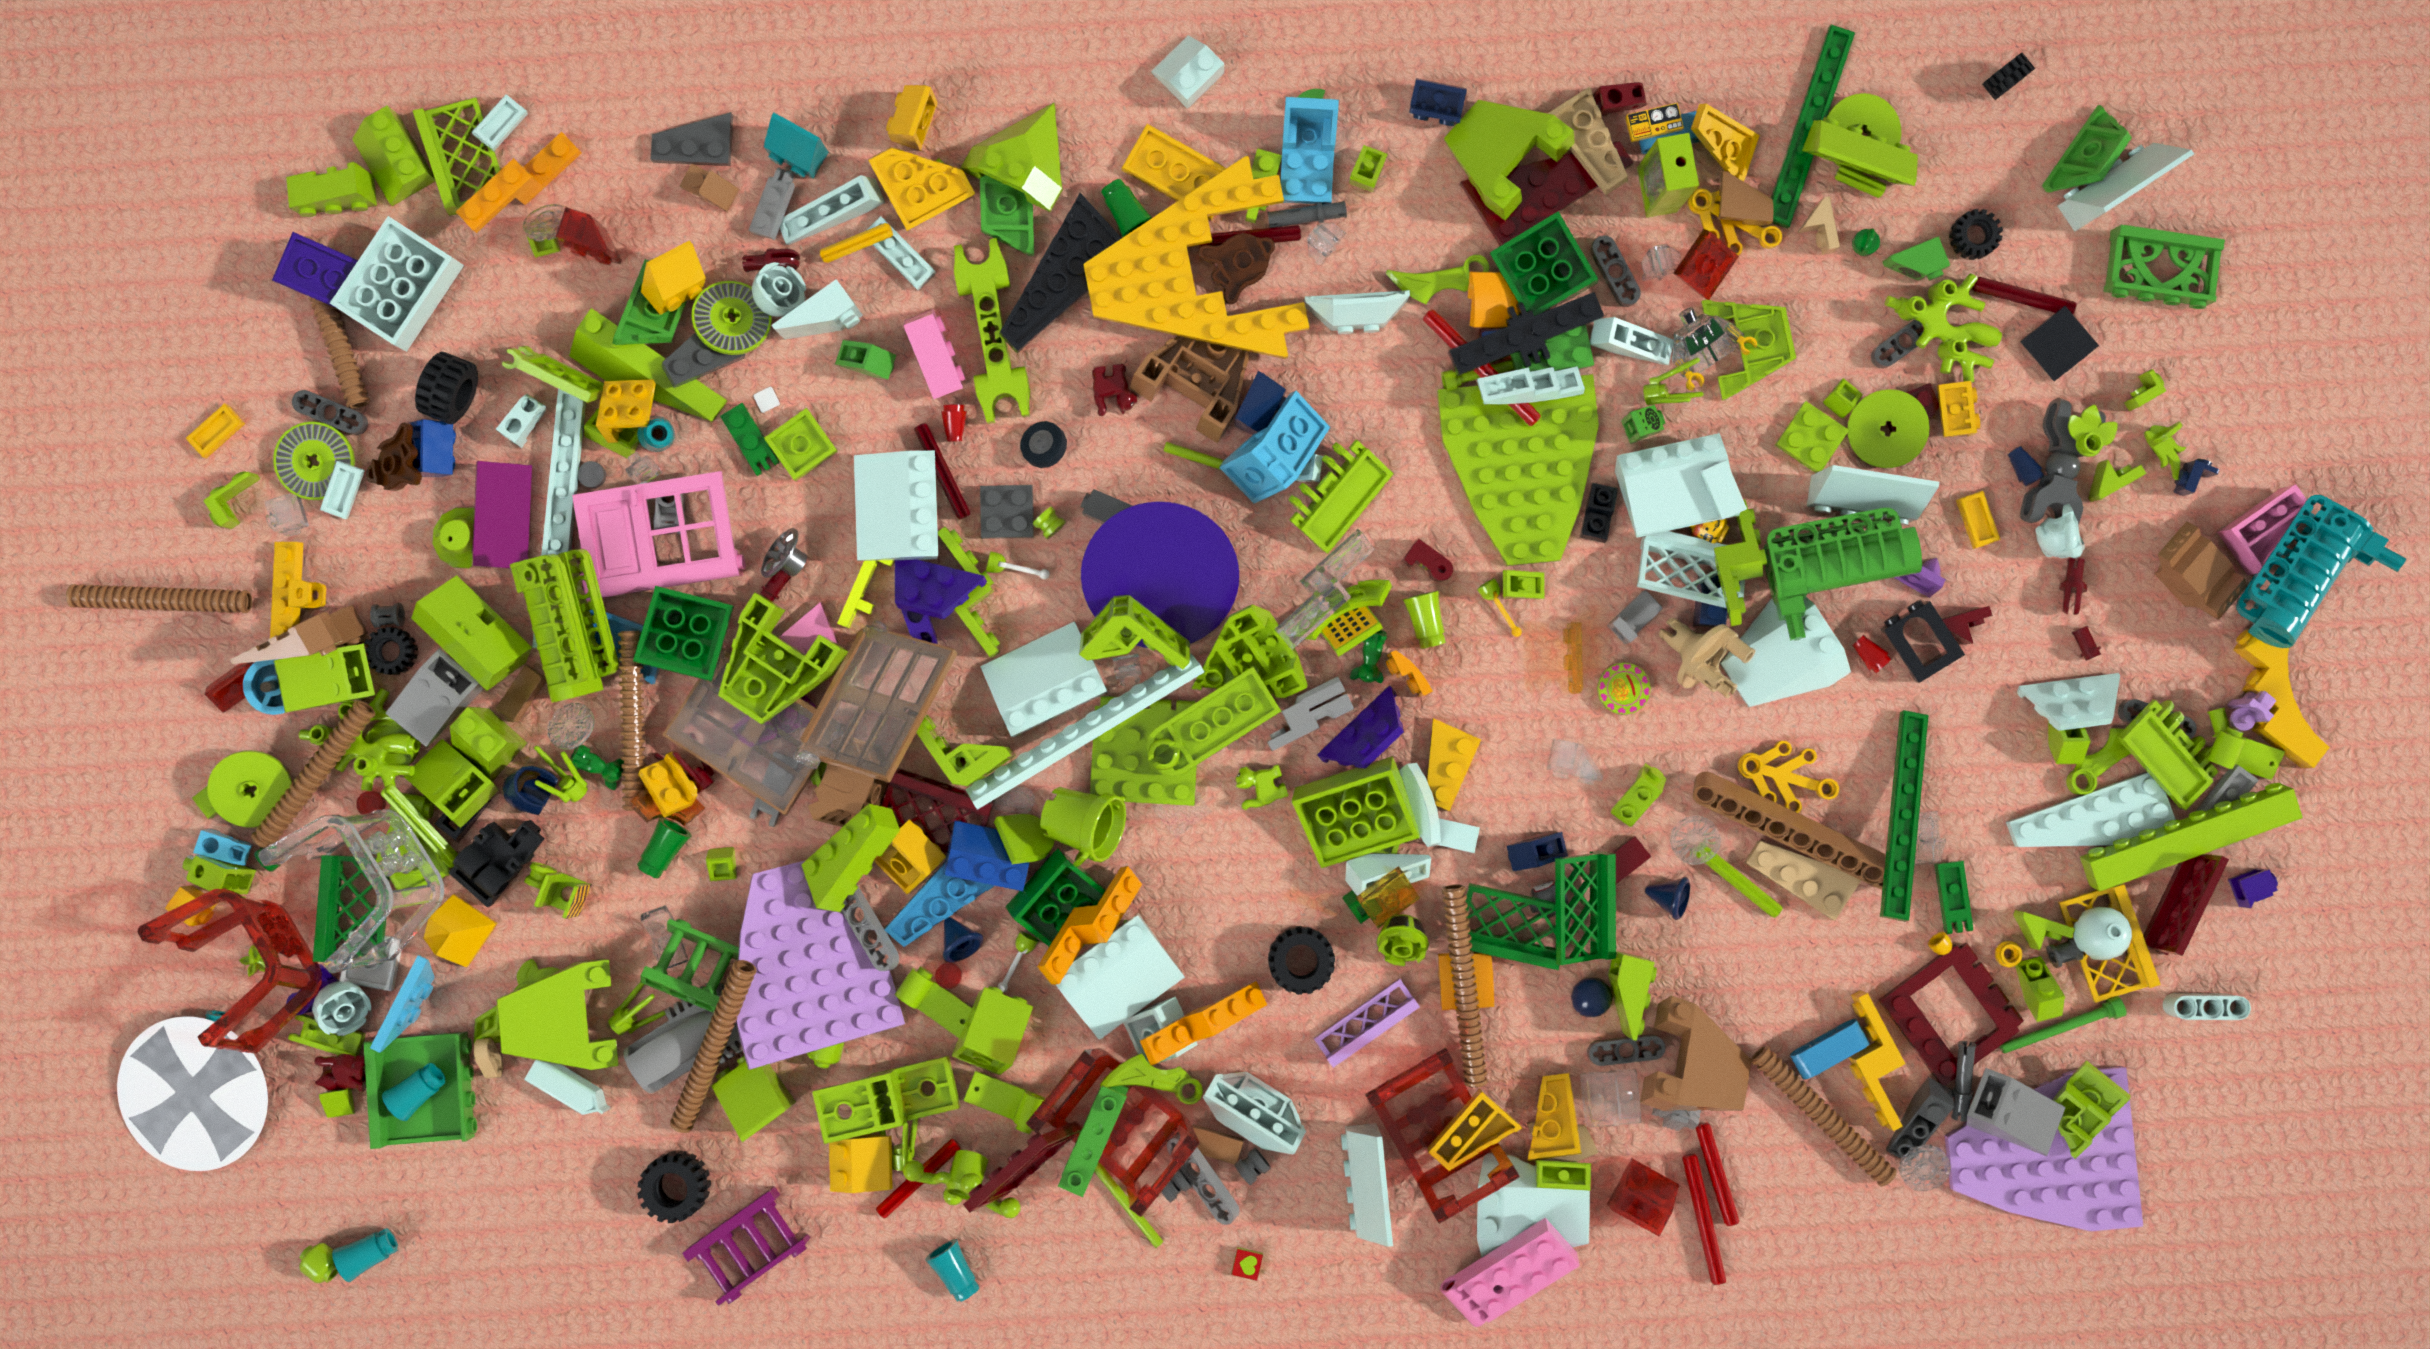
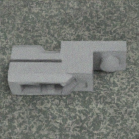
(1303, 721)

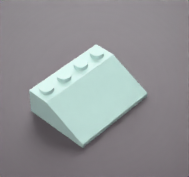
(2121, 182)
(396, 284)
(1666, 486)
(1864, 490)
(896, 506)
(1042, 680)
(1119, 977)
(1368, 1183)

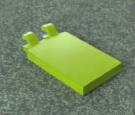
(555, 373)

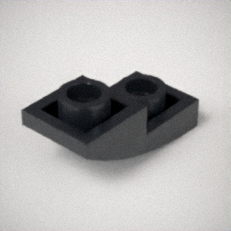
(1598, 512)

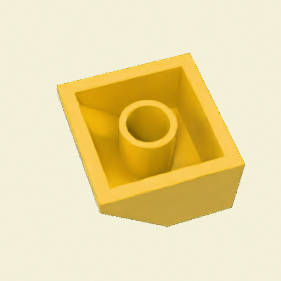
(912, 116)
(673, 278)
(910, 857)
(861, 1164)

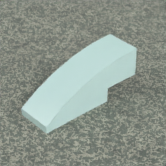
(1422, 804)

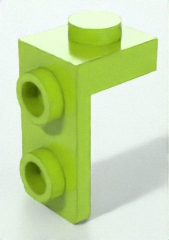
(217, 501)
(1640, 795)

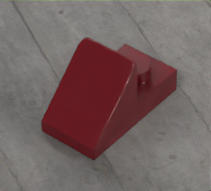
(1959, 623)

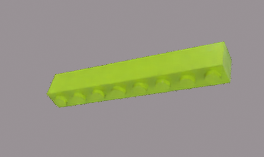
(2191, 836)

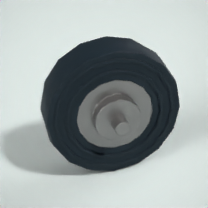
(1043, 444)

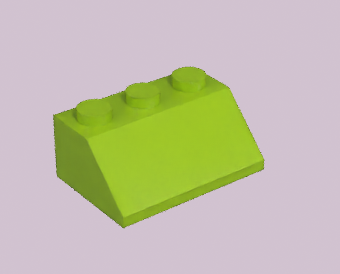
(392, 155)

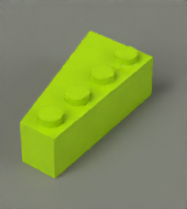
(848, 855)

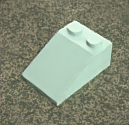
(822, 313)

